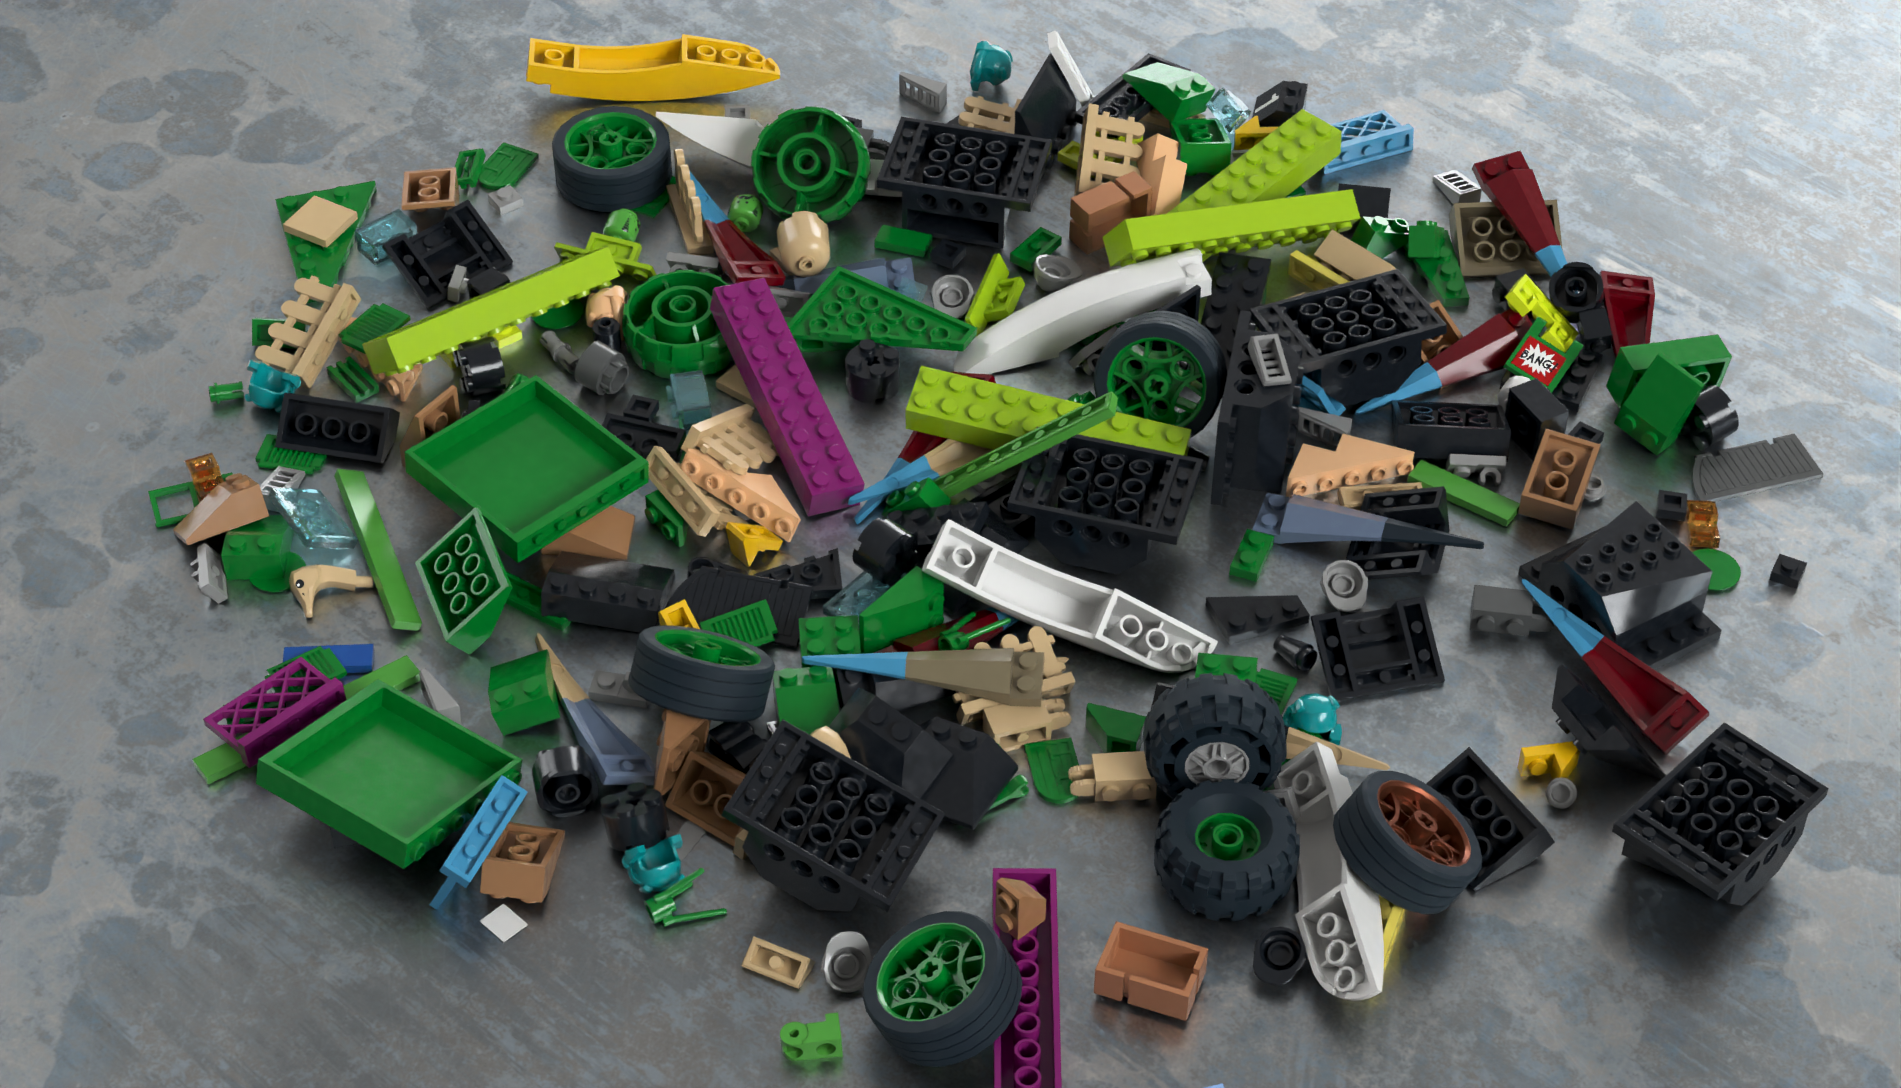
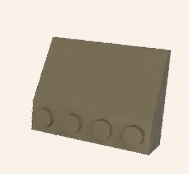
(1488, 242)

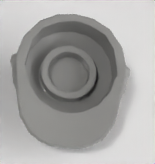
(1055, 272)
(952, 295)
(1345, 585)
(846, 961)

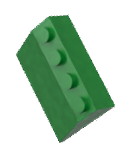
(465, 582)

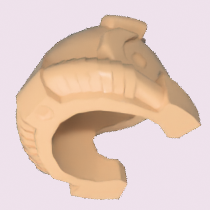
(606, 303)

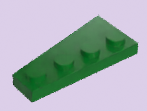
(1443, 275)

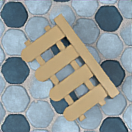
(989, 109)
(1106, 147)
(687, 209)
(322, 335)
(733, 440)
(691, 501)
(1054, 681)

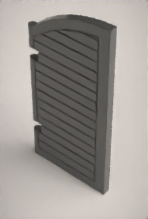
(1752, 469)

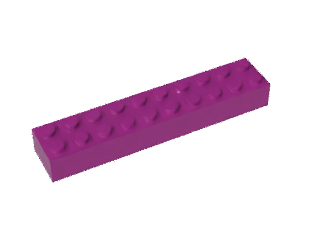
(786, 396)
(1031, 1044)

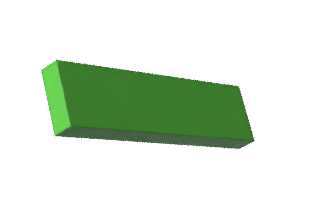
(1466, 493)

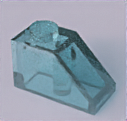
(1228, 109)

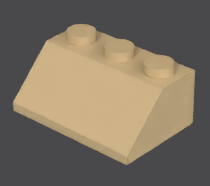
(1349, 258)

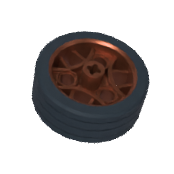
(1407, 842)

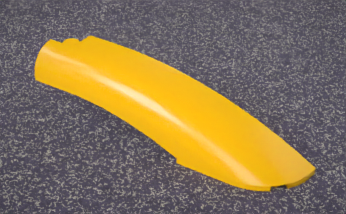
(648, 71)

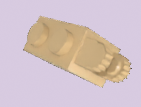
(1022, 725)
(1114, 777)

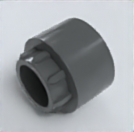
(602, 369)

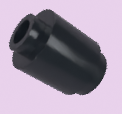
(607, 331)

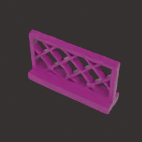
(285, 721)

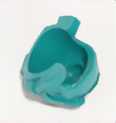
(990, 65)
(268, 385)
(1316, 715)
(655, 867)

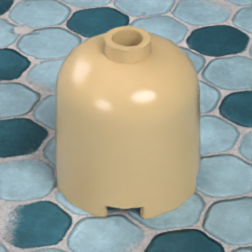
(804, 244)

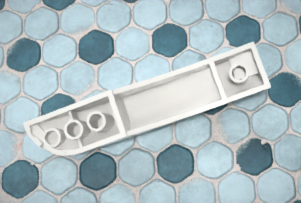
(1082, 310)

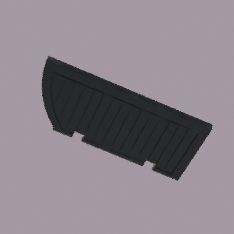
(714, 595)

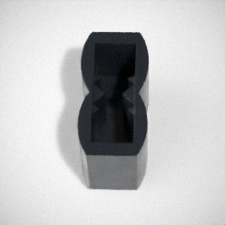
(735, 744)

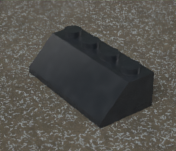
(336, 428)

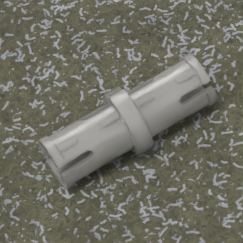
(559, 351)

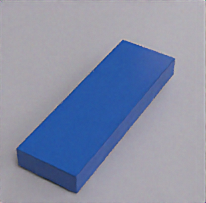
(354, 657)

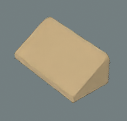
(777, 963)

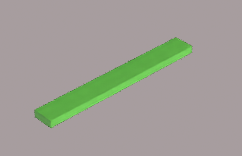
(1029, 445)
(378, 550)
(225, 760)

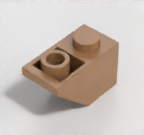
(1018, 907)

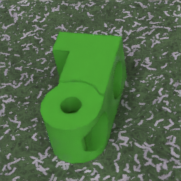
(812, 1039)

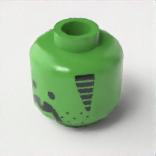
(746, 212)
(622, 225)

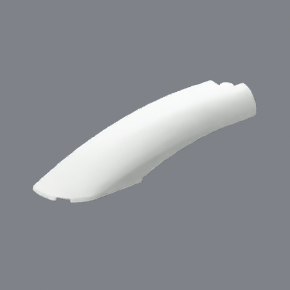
(738, 137)
(1063, 604)
(1336, 908)

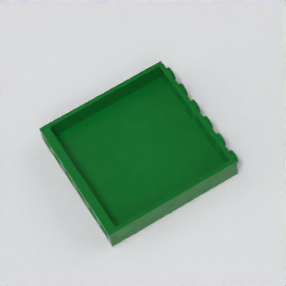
(528, 467)
(387, 772)

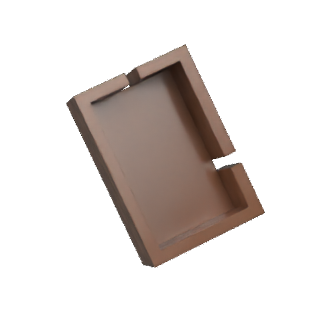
(1105, 207)
(1150, 970)

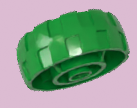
(838, 170)
(672, 327)

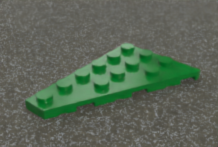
(315, 260)
(857, 309)

